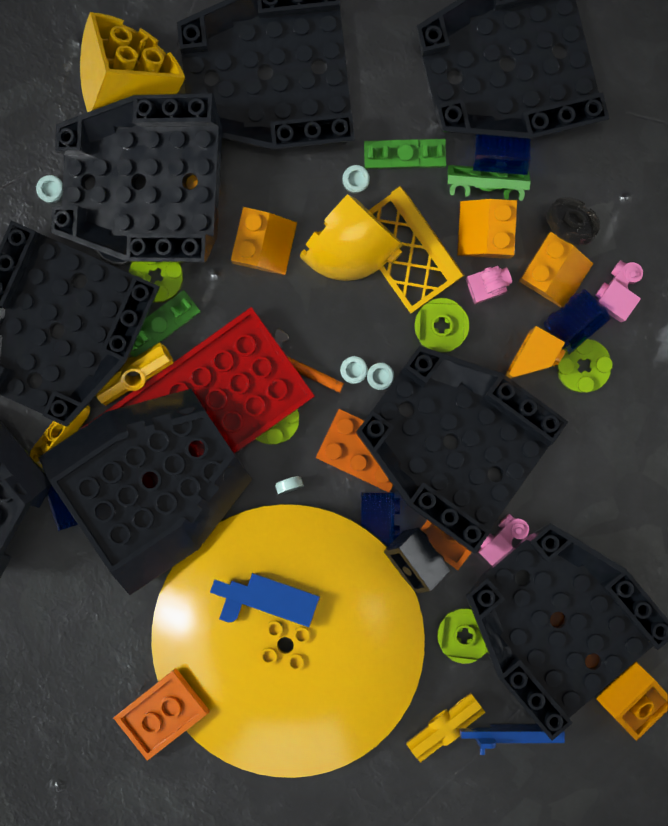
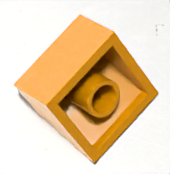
(487, 228)
(263, 241)
(556, 270)
(536, 353)
(635, 700)

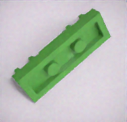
(405, 154)
(486, 181)
(165, 322)

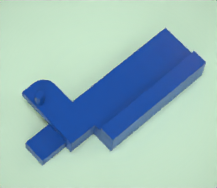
(268, 597)
(508, 733)

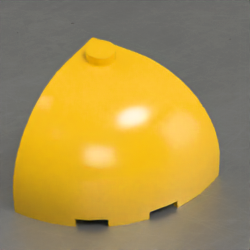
(123, 63)
(351, 243)

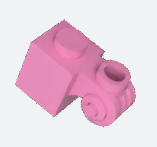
(488, 283)
(616, 296)
(501, 543)

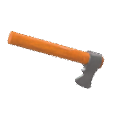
(309, 372)

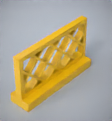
(429, 241)

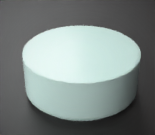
(356, 179)
(50, 189)
(354, 370)
(380, 376)
(289, 485)

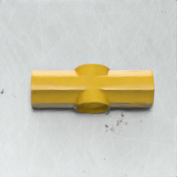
(146, 364)
(445, 727)

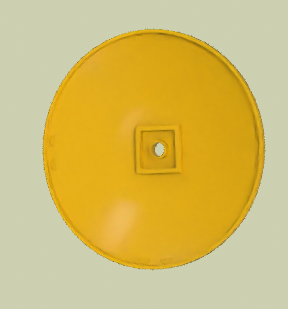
(347, 670)

